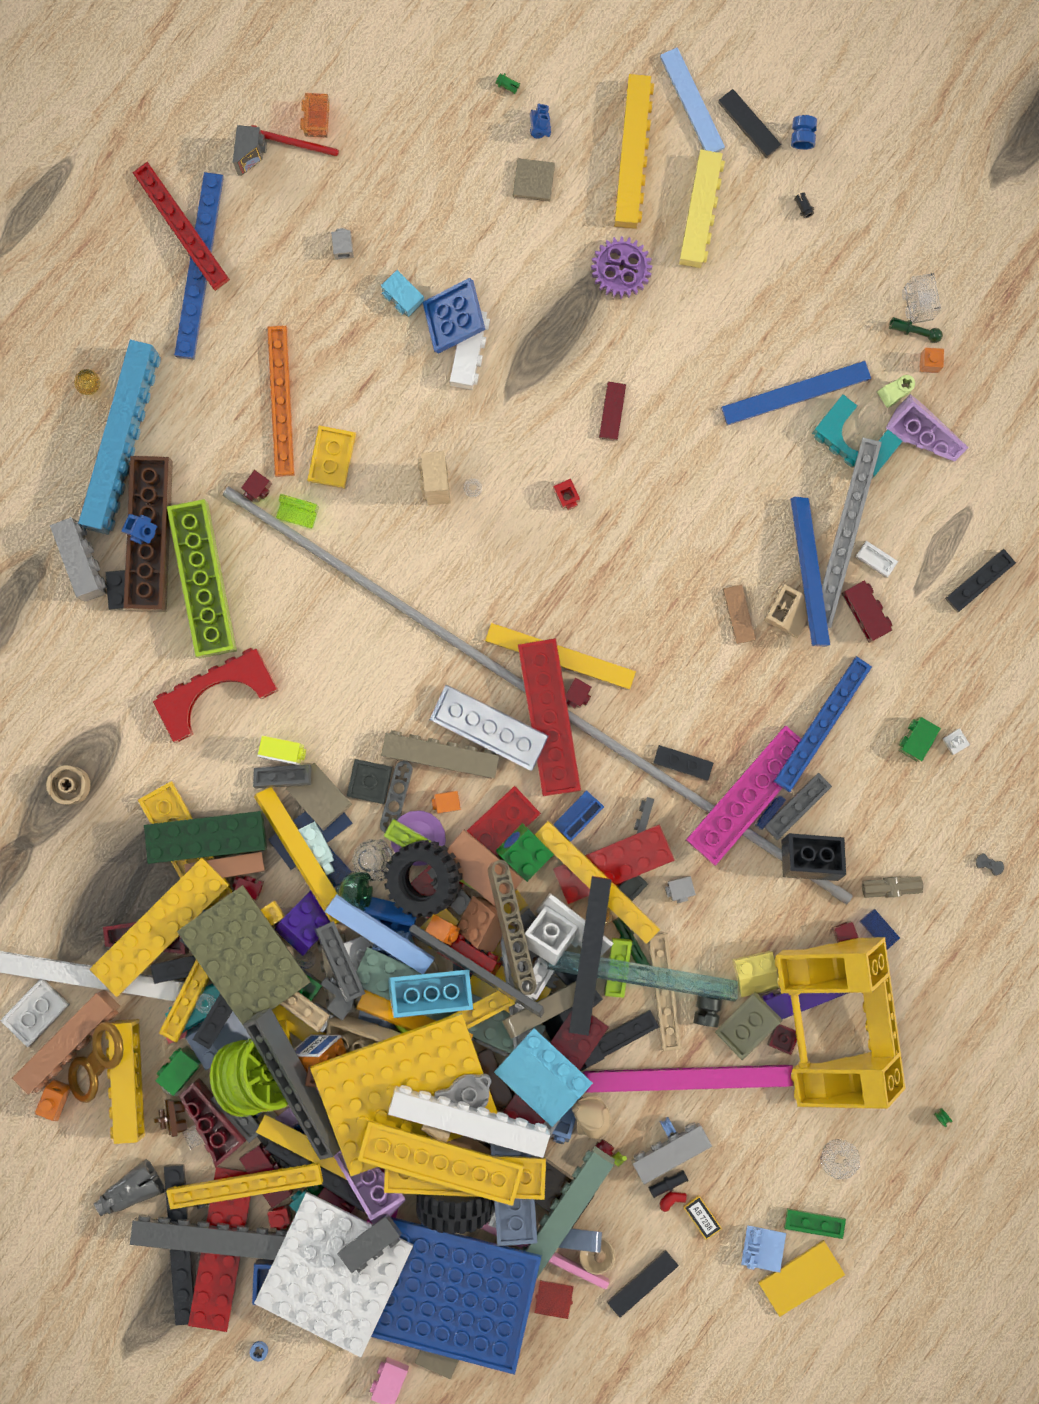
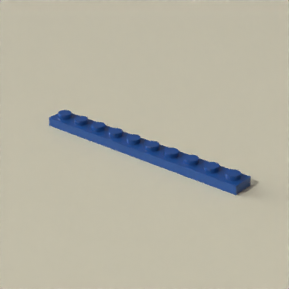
(196, 282)

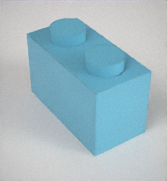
(402, 293)

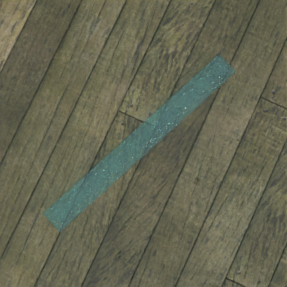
(653, 977)

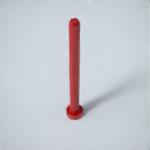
(299, 143)

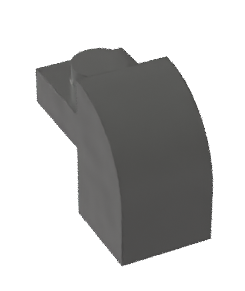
(338, 1006)

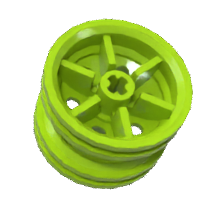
(244, 1081)

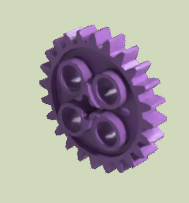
(626, 251)

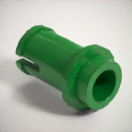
(507, 83)

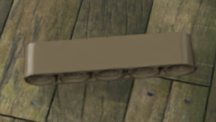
(552, 1004)

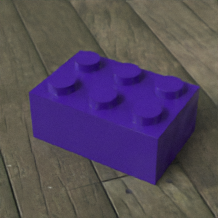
(300, 924)

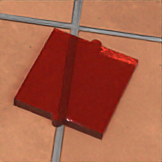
(554, 1299)

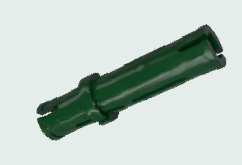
(626, 933)

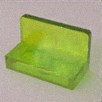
(297, 511)

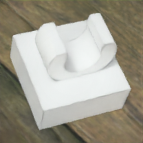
(956, 741)

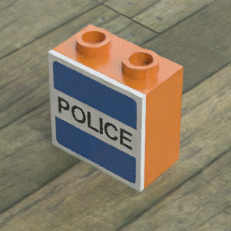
(319, 1049)

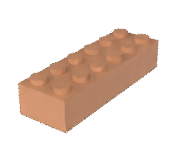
(64, 1044)

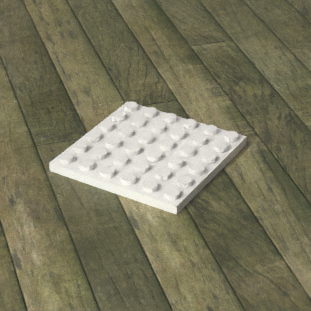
(316, 1288)

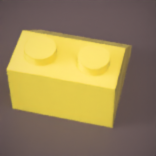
(756, 973)

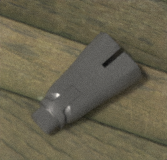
(133, 1188)

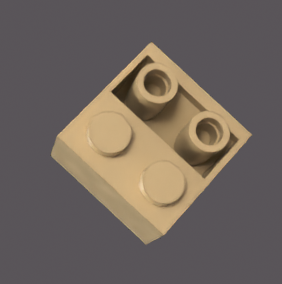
(788, 611)

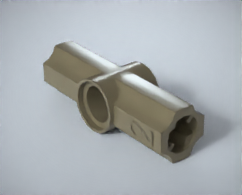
(892, 887)

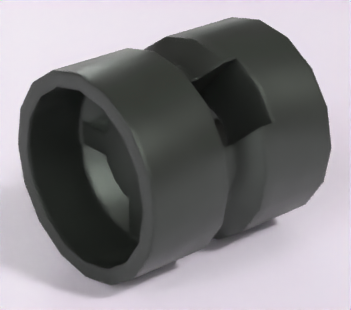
(707, 1011)

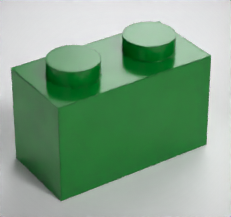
(919, 739)

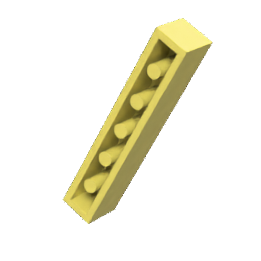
(700, 209)

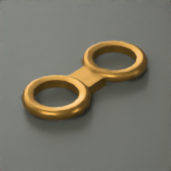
(96, 1062)

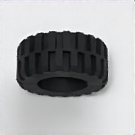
(401, 888)
(453, 1213)

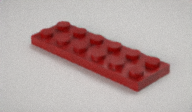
(619, 861)

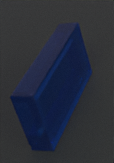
(770, 812)
(879, 928)

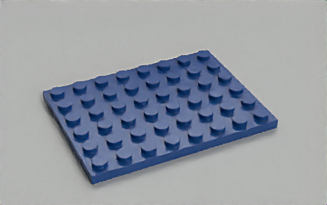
(460, 1298)

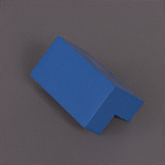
(578, 815)

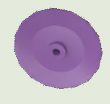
(424, 824)

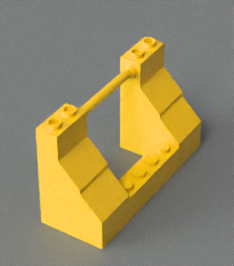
(846, 967)

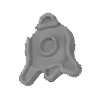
(468, 1089)

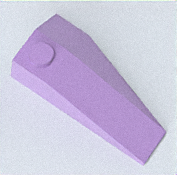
(920, 427)
(370, 1191)

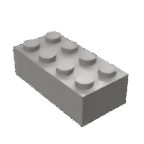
(78, 559)

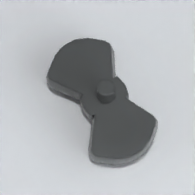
(983, 861)

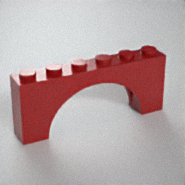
(177, 705)

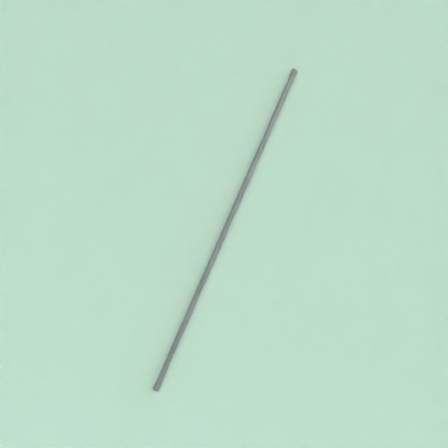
(239, 499)

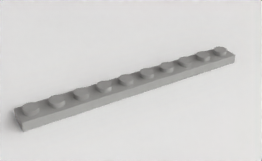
(849, 525)

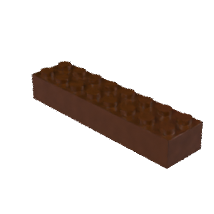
(148, 562)

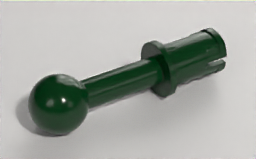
(934, 334)

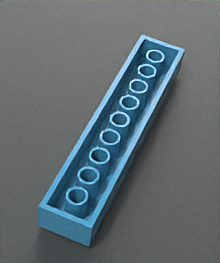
(119, 437)

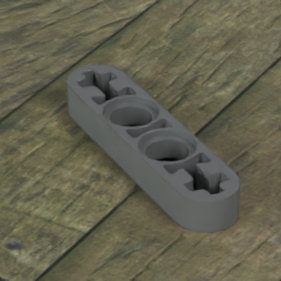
(392, 796)

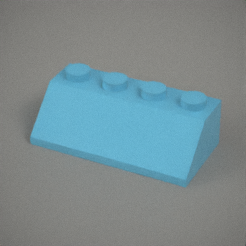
(430, 993)

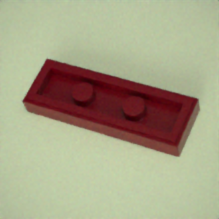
(612, 411)

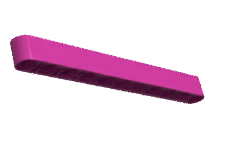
(689, 1078)

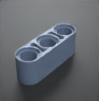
(582, 1240)

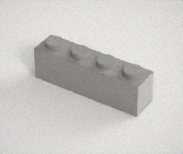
(671, 1152)

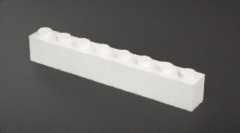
(469, 1121)

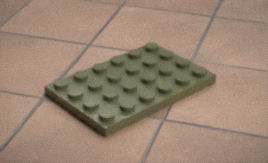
(243, 955)

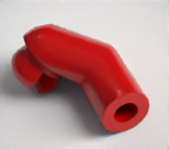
(670, 1198)

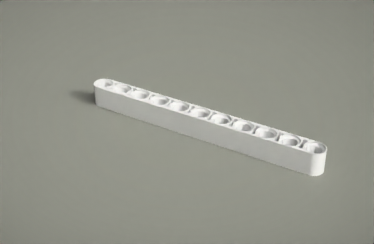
(81, 975)

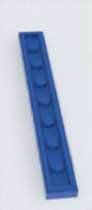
(796, 393)
(810, 572)
(822, 724)

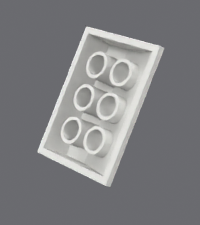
(562, 909)

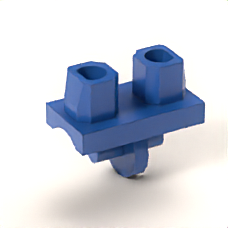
(540, 122)

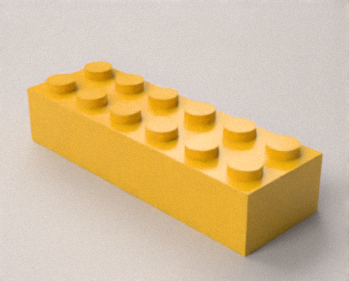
(126, 1085)

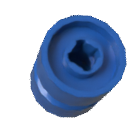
(804, 132)

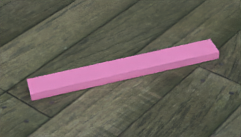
(566, 1264)

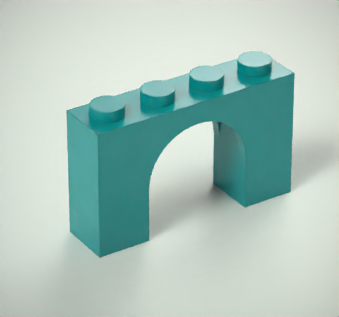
(830, 432)

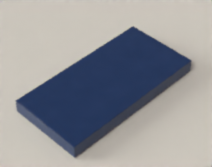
(303, 820)

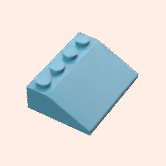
(543, 1077)

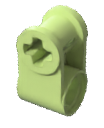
(895, 392)

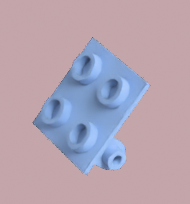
(763, 1249)

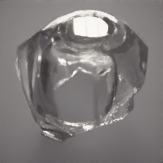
(372, 858)

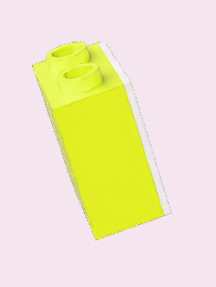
(281, 750)

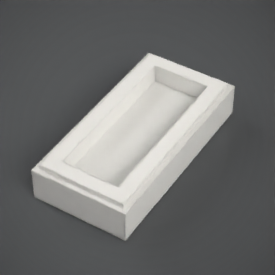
(876, 559)

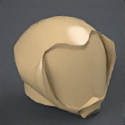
(591, 1117)

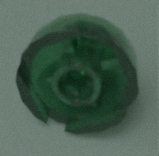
(356, 889)

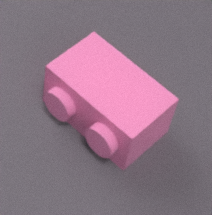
(389, 1382)

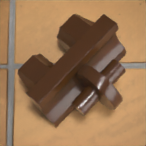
(174, 1126)

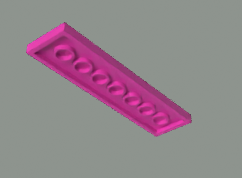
(743, 800)

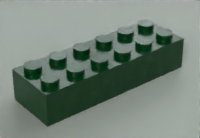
(205, 837)

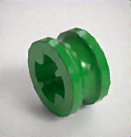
(943, 1117)

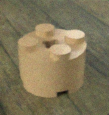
(68, 774)

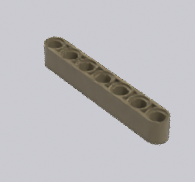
(515, 918)

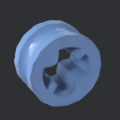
(667, 1126)
(261, 1344)

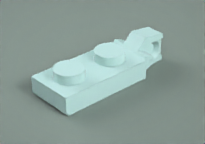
(318, 846)

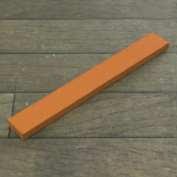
(281, 401)

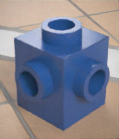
(139, 528)

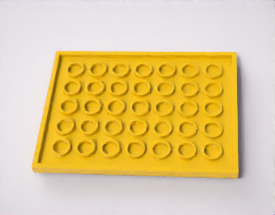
(363, 1081)

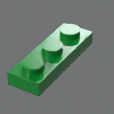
(815, 1223)

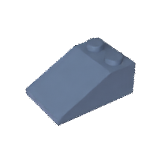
(231, 1032)

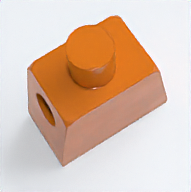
(53, 1101)

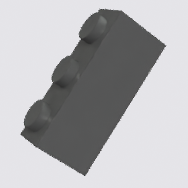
(370, 1244)

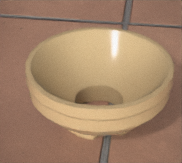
(592, 1266)

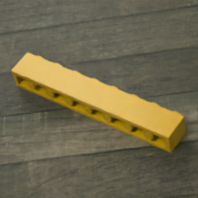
(632, 151)

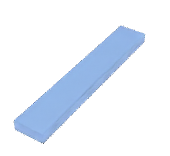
(692, 101)
(379, 934)

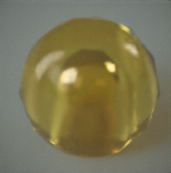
(87, 382)

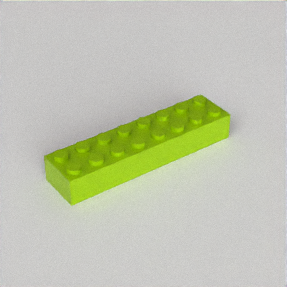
(201, 579)

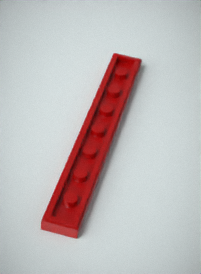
(181, 226)

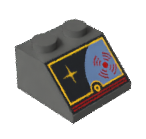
(248, 148)

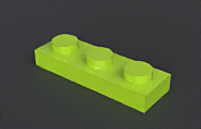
(619, 951)

